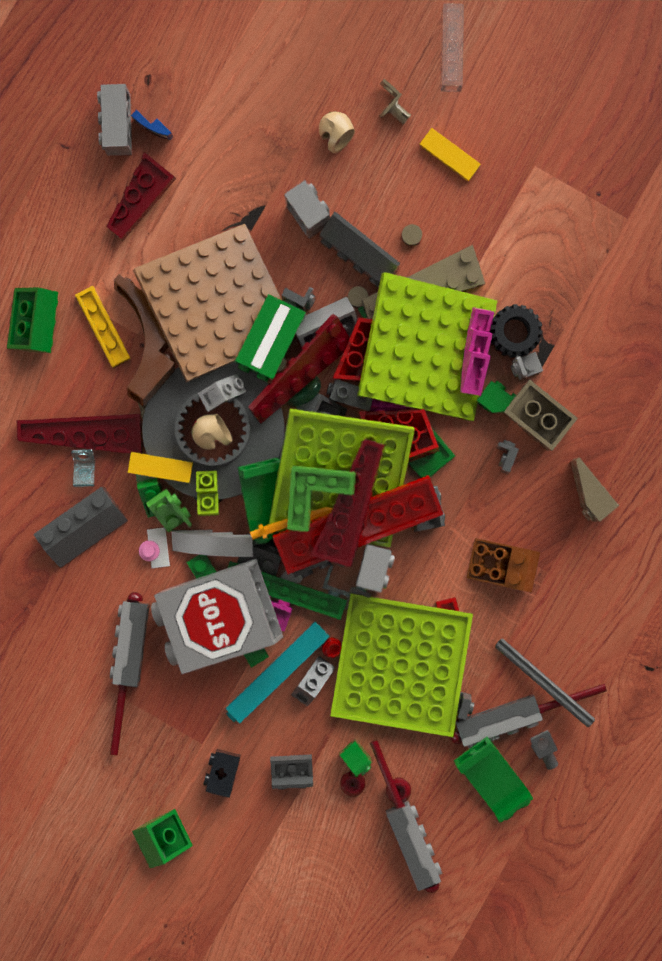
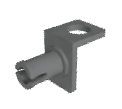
(544, 749)

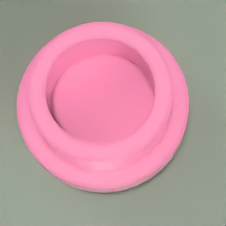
(149, 550)

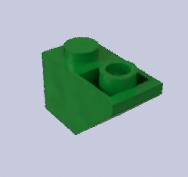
(495, 398)
(148, 488)
(356, 758)

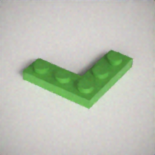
(302, 484)

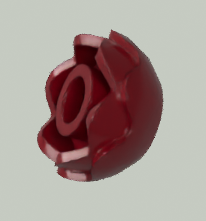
(347, 788)
(405, 788)

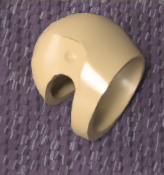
(336, 126)
(208, 429)

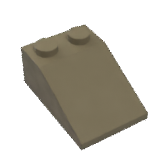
(540, 415)
(592, 495)

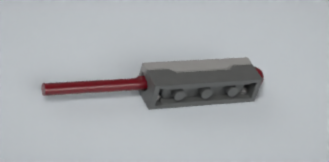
(128, 655)
(509, 718)
(409, 833)

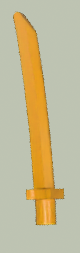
(263, 531)

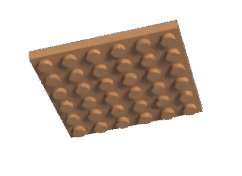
(207, 298)

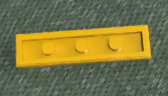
(102, 326)

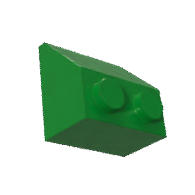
(162, 838)

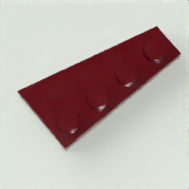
(145, 189)

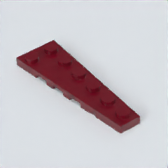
(314, 358)
(101, 433)
(345, 522)

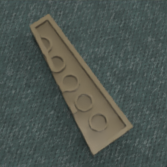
(455, 272)

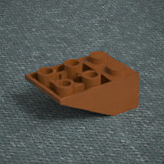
(503, 565)

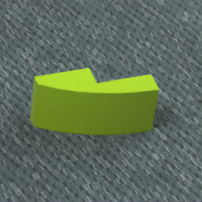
(207, 493)

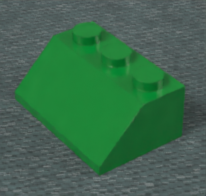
(32, 320)

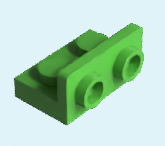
(168, 510)

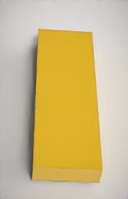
(450, 154)
(160, 467)

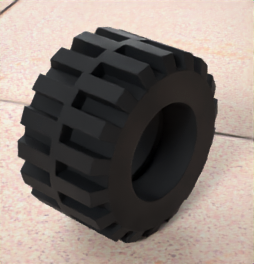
(531, 322)

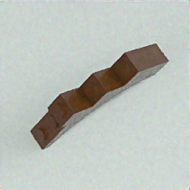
(155, 366)

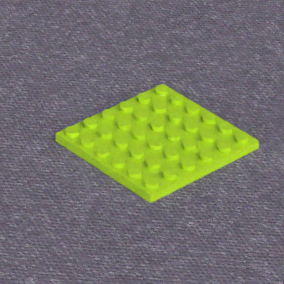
(420, 346)
(332, 444)
(401, 665)

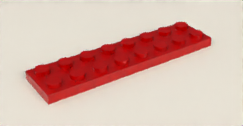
(385, 515)

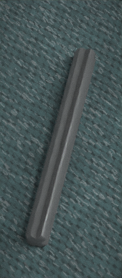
(545, 683)

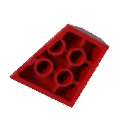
(353, 358)
(423, 440)

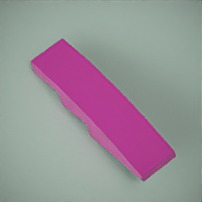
(476, 351)

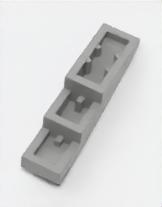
(212, 543)

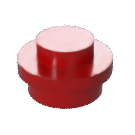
(331, 647)

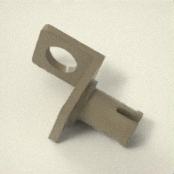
(393, 107)

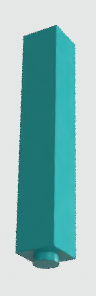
(277, 672)

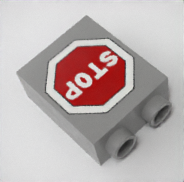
(217, 617)

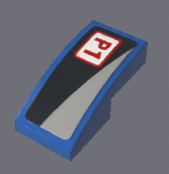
(155, 128)

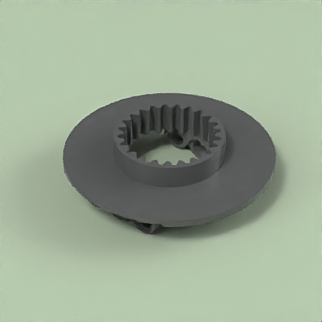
(163, 436)

